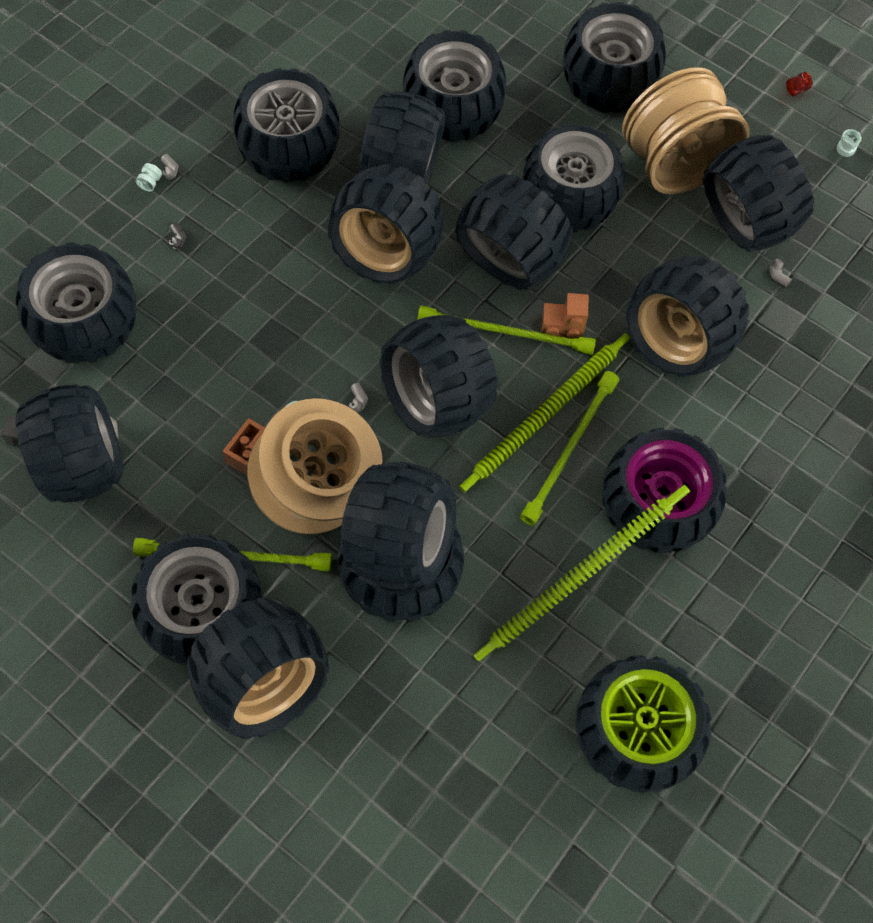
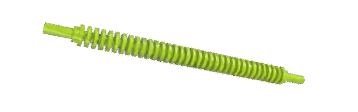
(544, 412)
(499, 638)

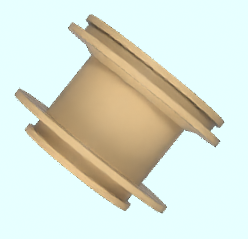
(283, 486)

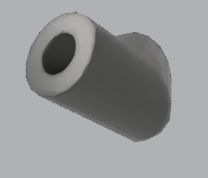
(179, 238)

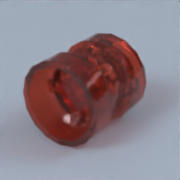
(797, 84)

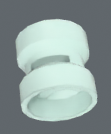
(849, 141)
(148, 178)

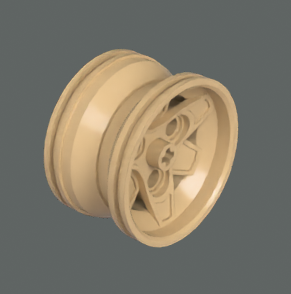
(682, 128)

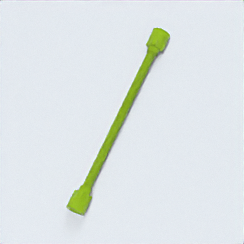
(583, 344)
(533, 509)
(318, 561)

